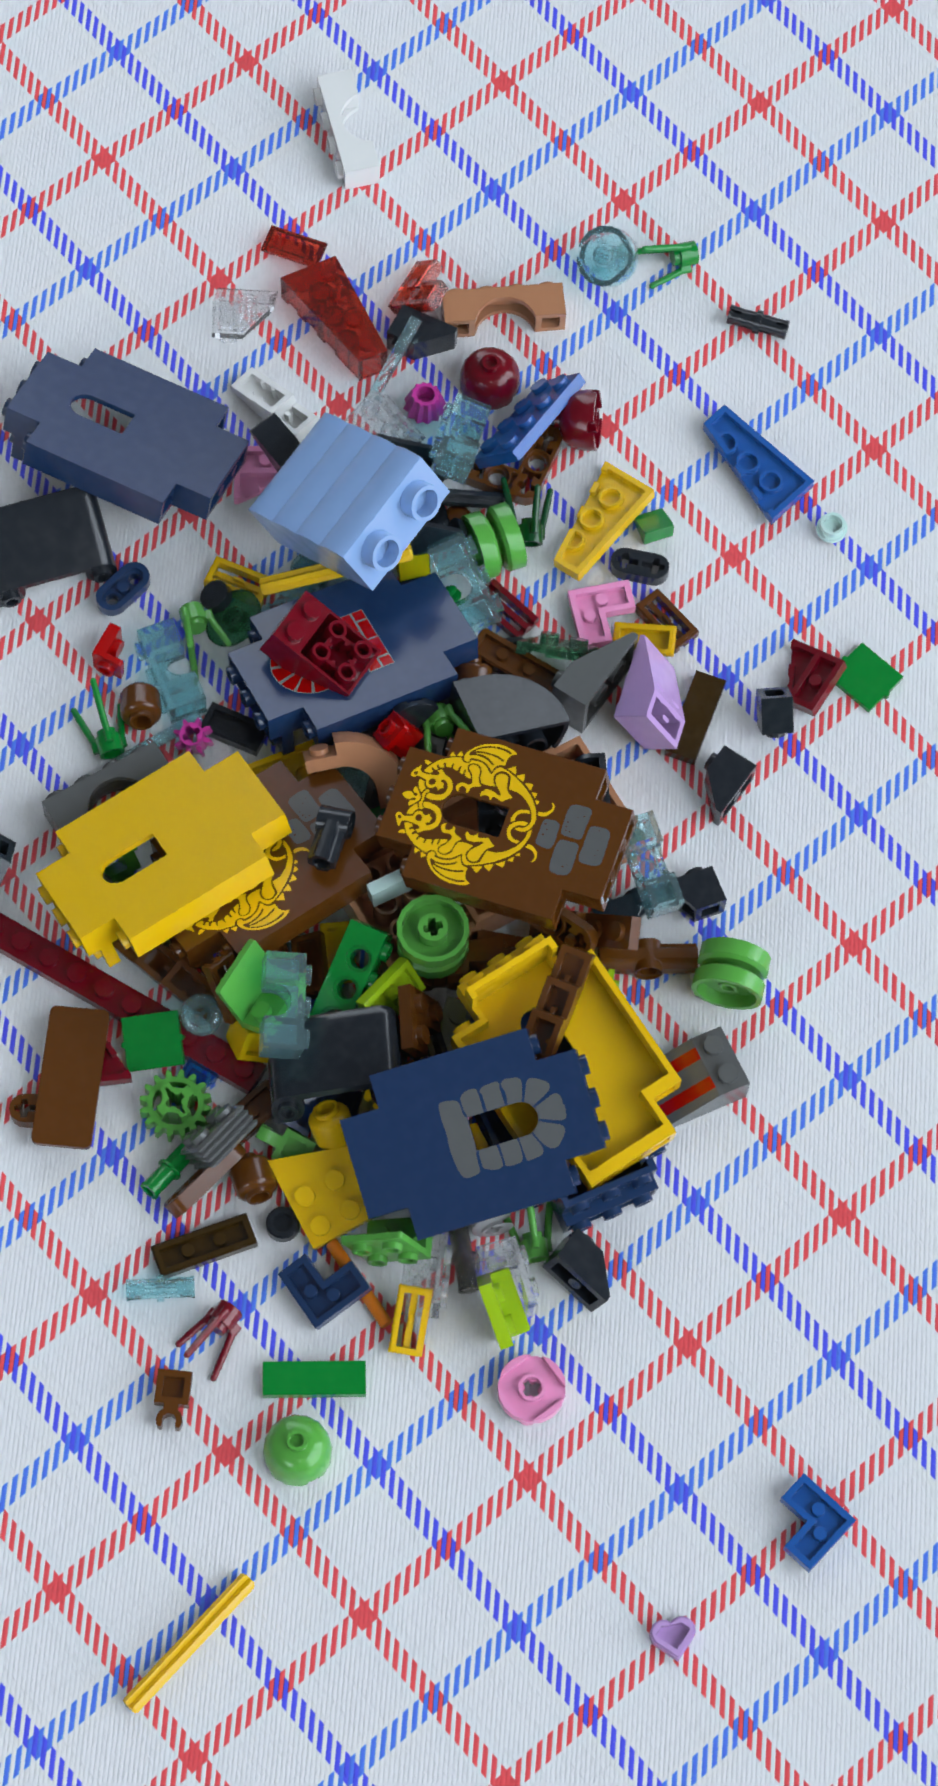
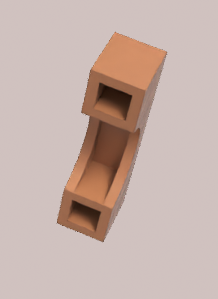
(538, 304)

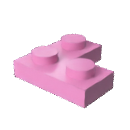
(595, 604)

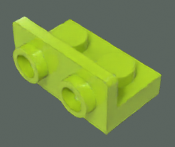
(385, 988)
(503, 1305)

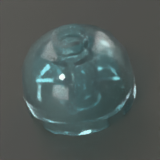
(607, 256)

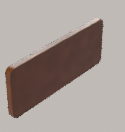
(70, 1077)

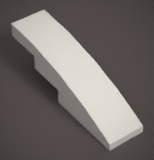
(268, 397)

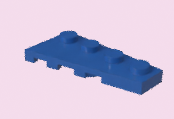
(760, 467)

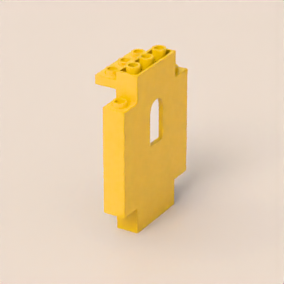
(214, 843)
(620, 1052)

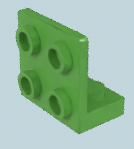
(242, 989)
(389, 1242)

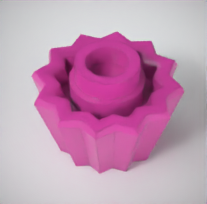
(424, 403)

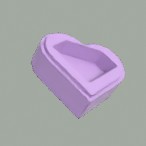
(673, 1636)

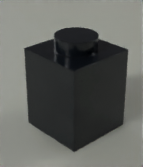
(774, 711)

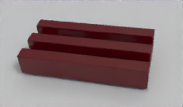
(518, 606)

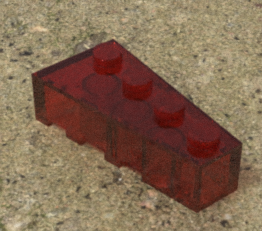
(337, 315)

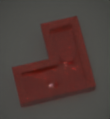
(421, 288)

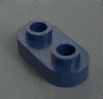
(120, 589)

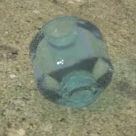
(201, 1027)

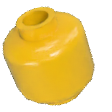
(326, 1125)

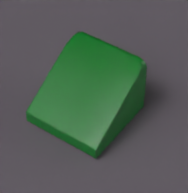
(654, 526)

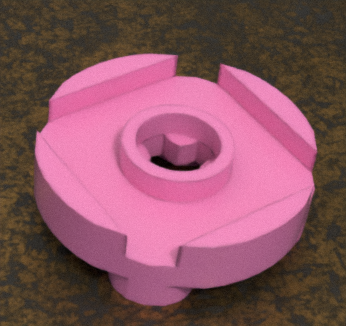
(532, 1370)

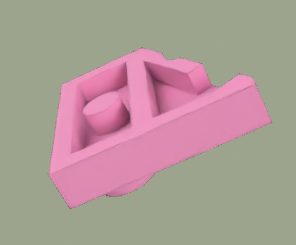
(253, 475)

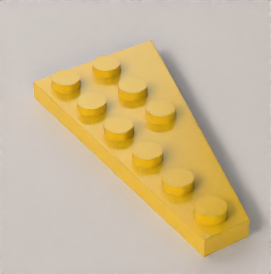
(326, 1191)

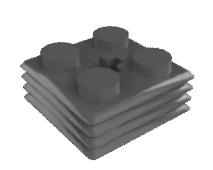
(221, 1134)

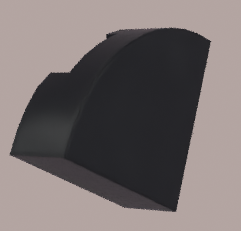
(416, 711)

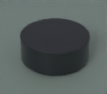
(216, 596)
(282, 1224)

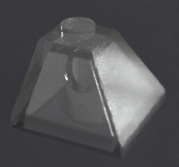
(239, 312)

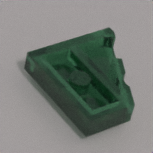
(553, 647)

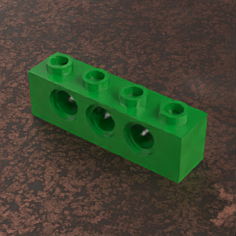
(344, 968)

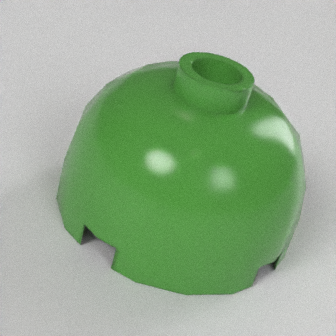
(297, 1450)

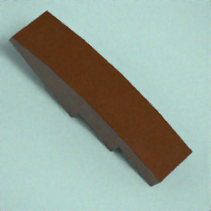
(168, 972)
(559, 998)

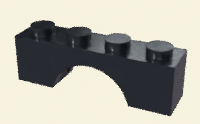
(699, 889)

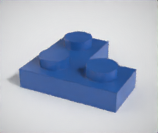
(822, 1518)

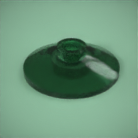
(235, 618)

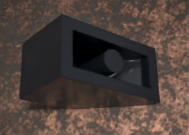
(430, 339)
(726, 780)
(580, 1269)

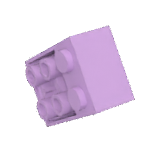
(651, 699)

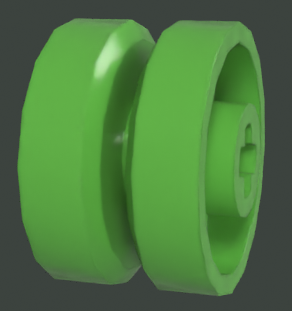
(497, 539)
(433, 935)
(731, 973)

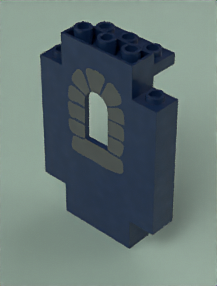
(422, 1148)

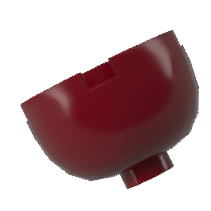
(490, 377)
(581, 421)

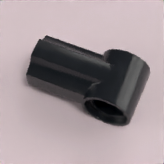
(331, 828)

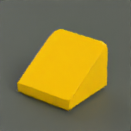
(414, 569)

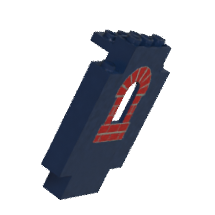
(419, 643)

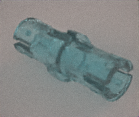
(160, 1288)

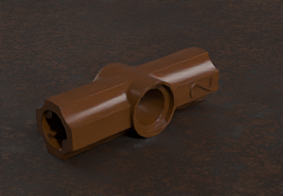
(651, 959)

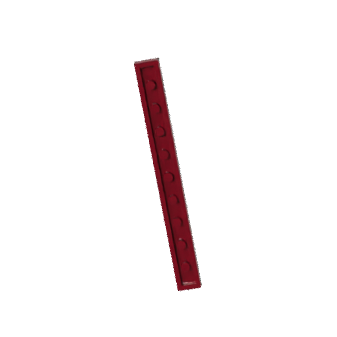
(118, 999)

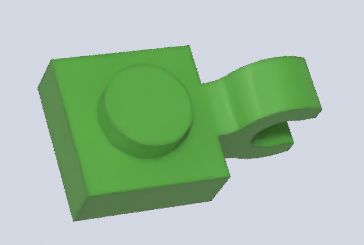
(286, 1145)

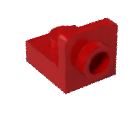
(107, 652)
(397, 734)

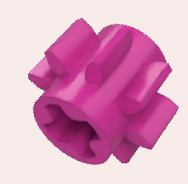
(185, 741)

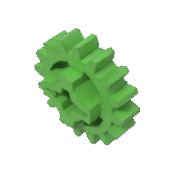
(185, 1097)

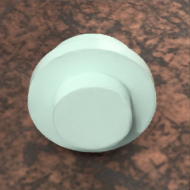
(831, 527)

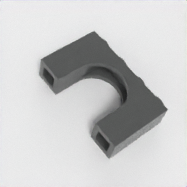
(117, 775)

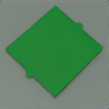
(867, 677)
(153, 1041)

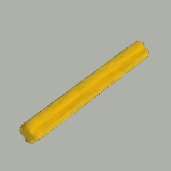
(308, 576)
(188, 1643)

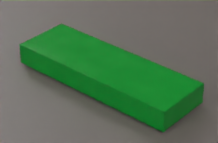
(314, 1379)

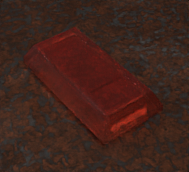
(293, 246)

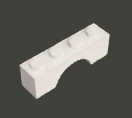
(355, 157)

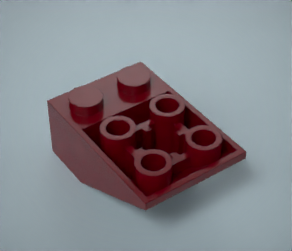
(320, 646)

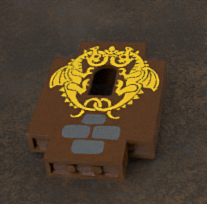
(552, 845)
(297, 892)

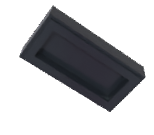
(234, 729)

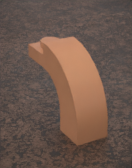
(356, 751)

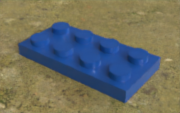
(528, 420)

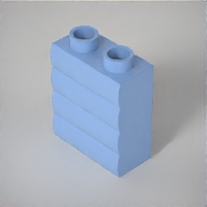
(349, 500)

